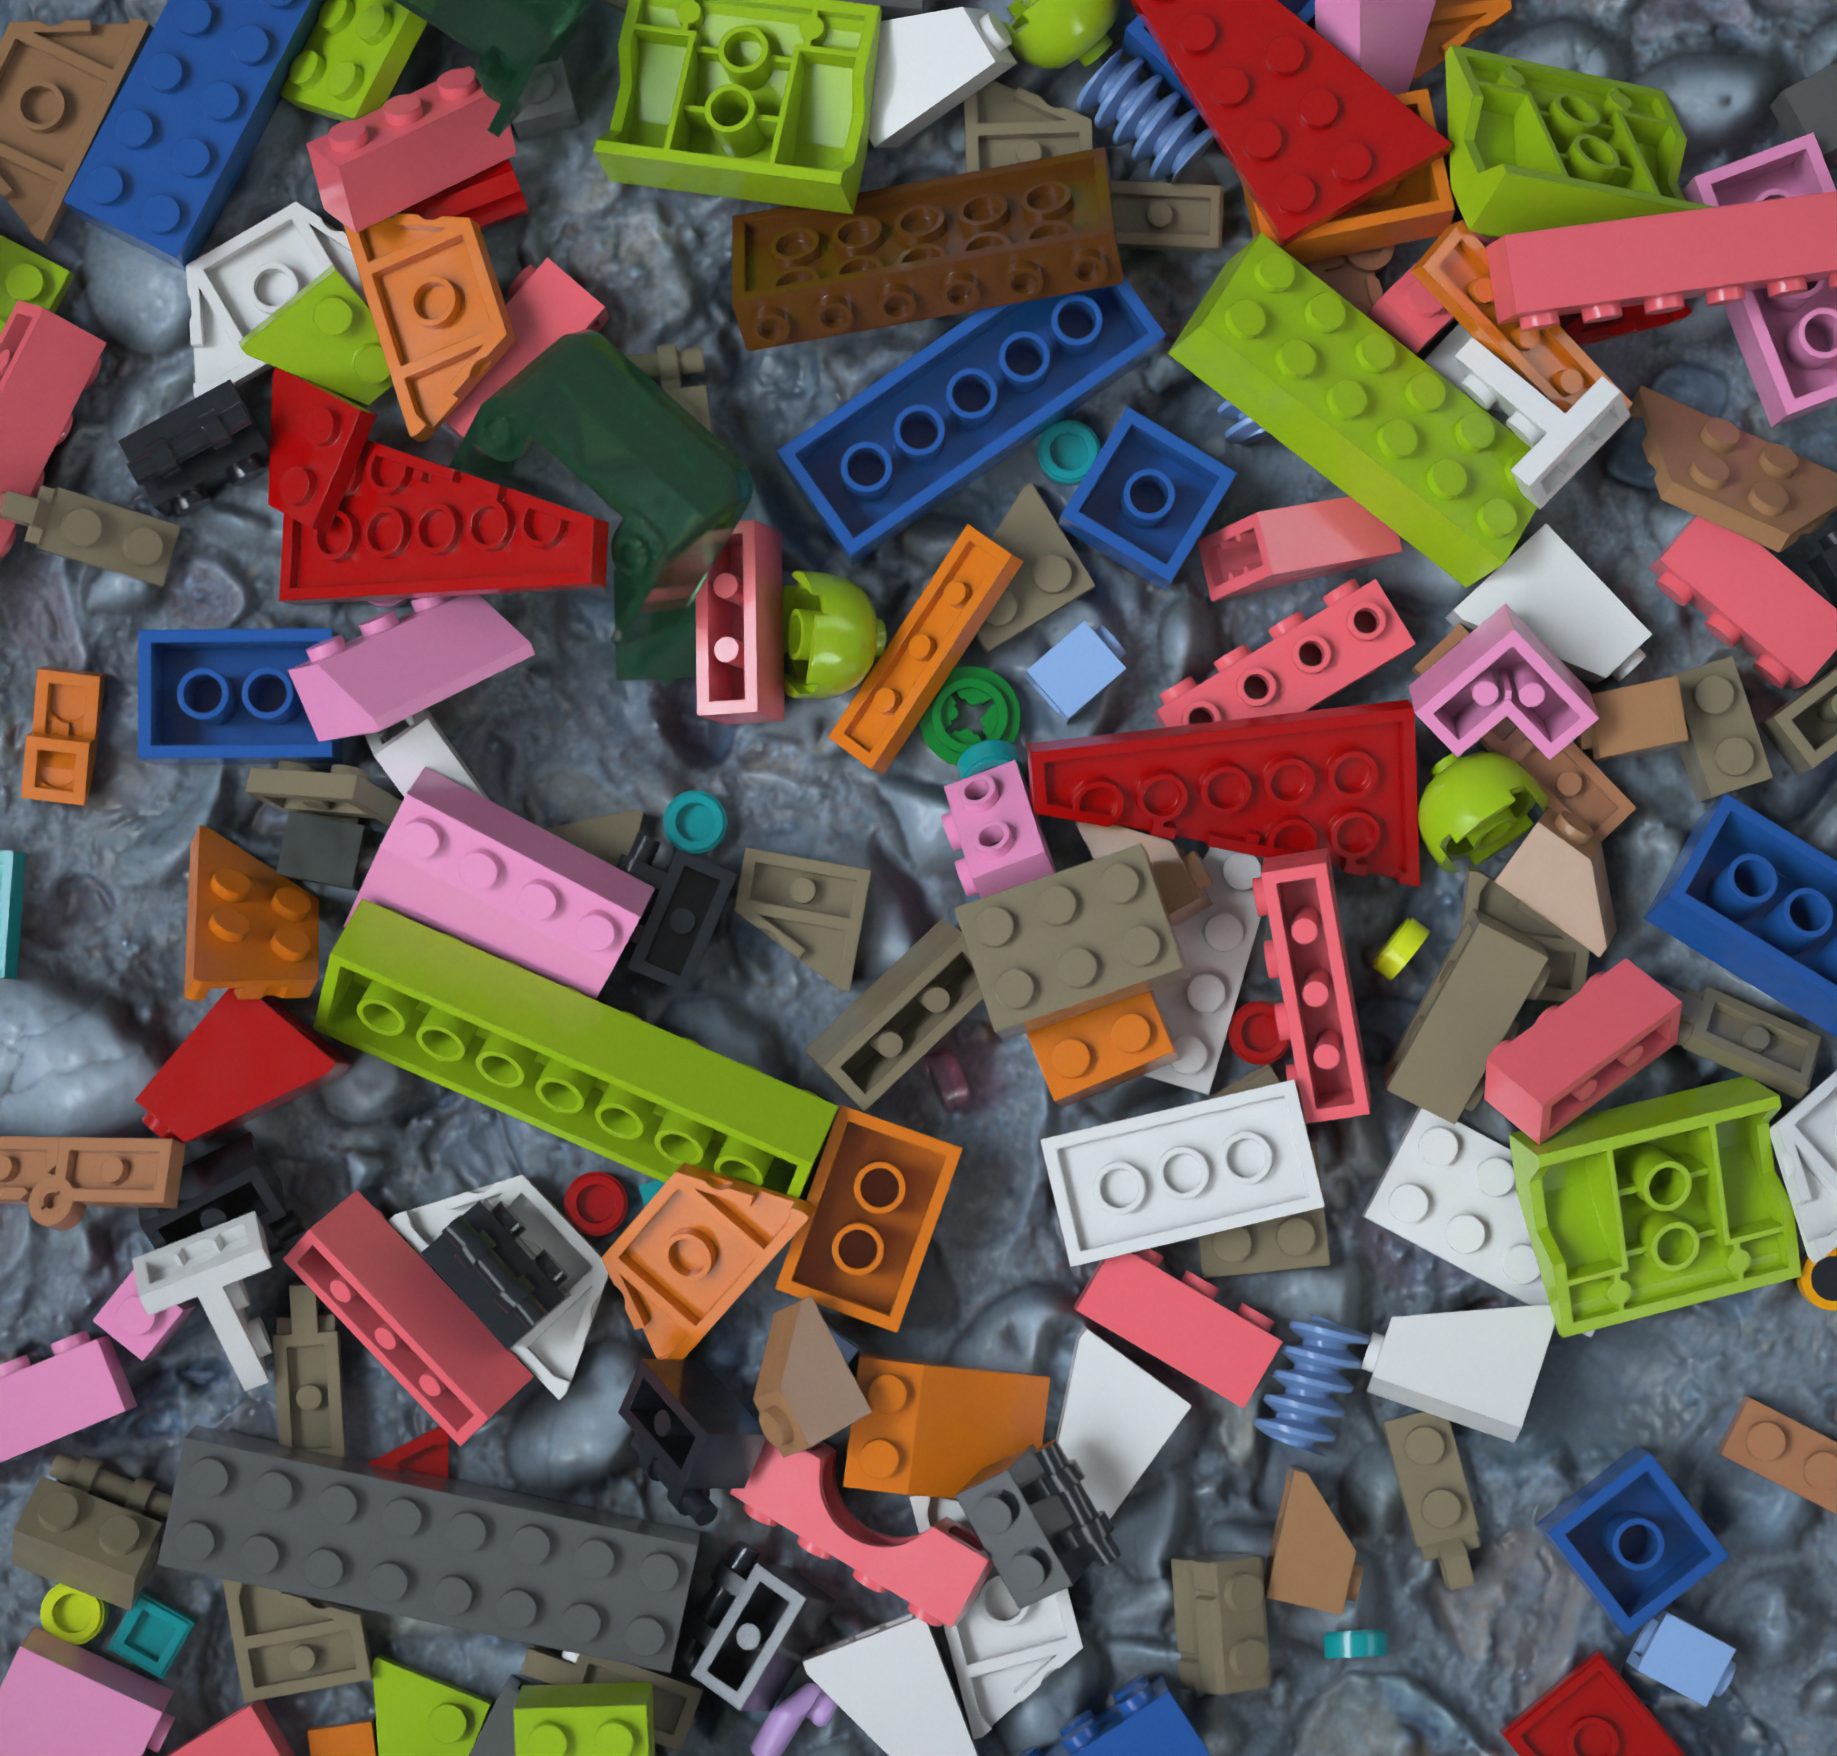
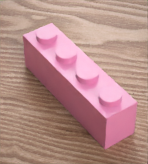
(61, 1393)

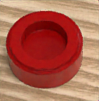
(1255, 1034)
(596, 1203)

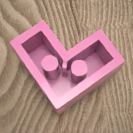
(1500, 674)

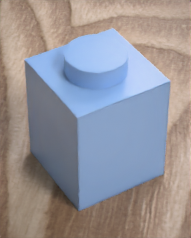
(1077, 670)
(1683, 1657)

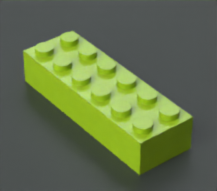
(1359, 409)

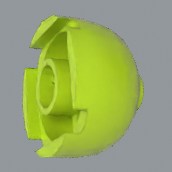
(1061, 30)
(828, 635)
(1476, 807)

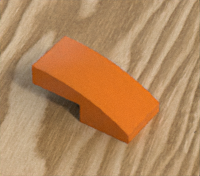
(63, 735)

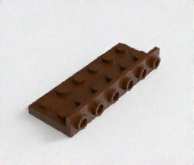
(926, 250)

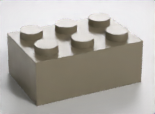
(1071, 942)

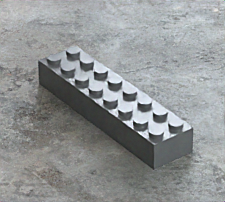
(429, 1548)

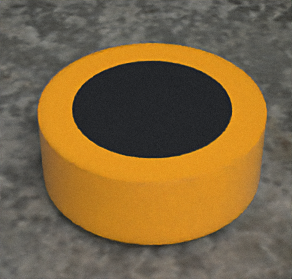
(1819, 1281)

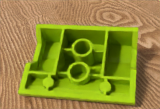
(745, 99)
(1556, 146)
(1657, 1205)

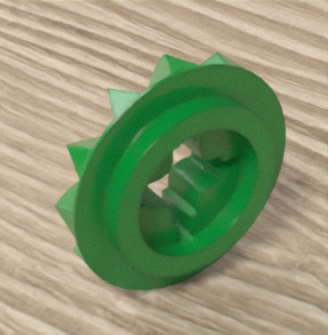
(975, 687)

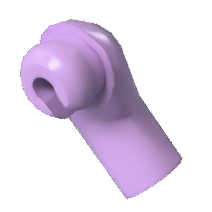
(787, 1717)

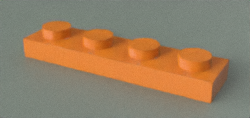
(1547, 359)
(925, 649)

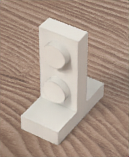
(1558, 440)
(213, 1269)

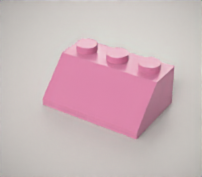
(404, 664)

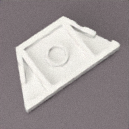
(250, 280)
(1808, 1162)
(558, 1341)
(996, 1647)

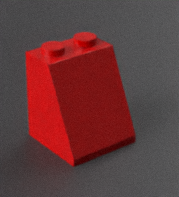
(235, 1068)

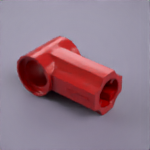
(486, 198)

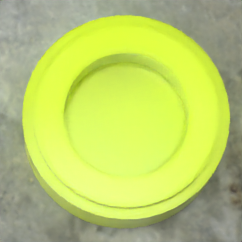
(1400, 948)
(73, 1614)

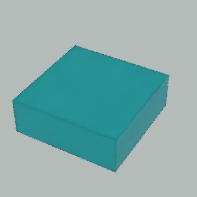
(152, 1634)

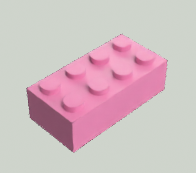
(1788, 338)

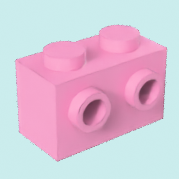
(996, 831)

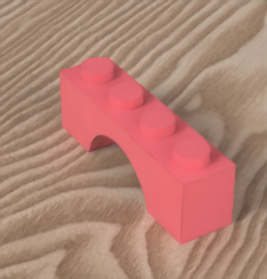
(931, 1570)

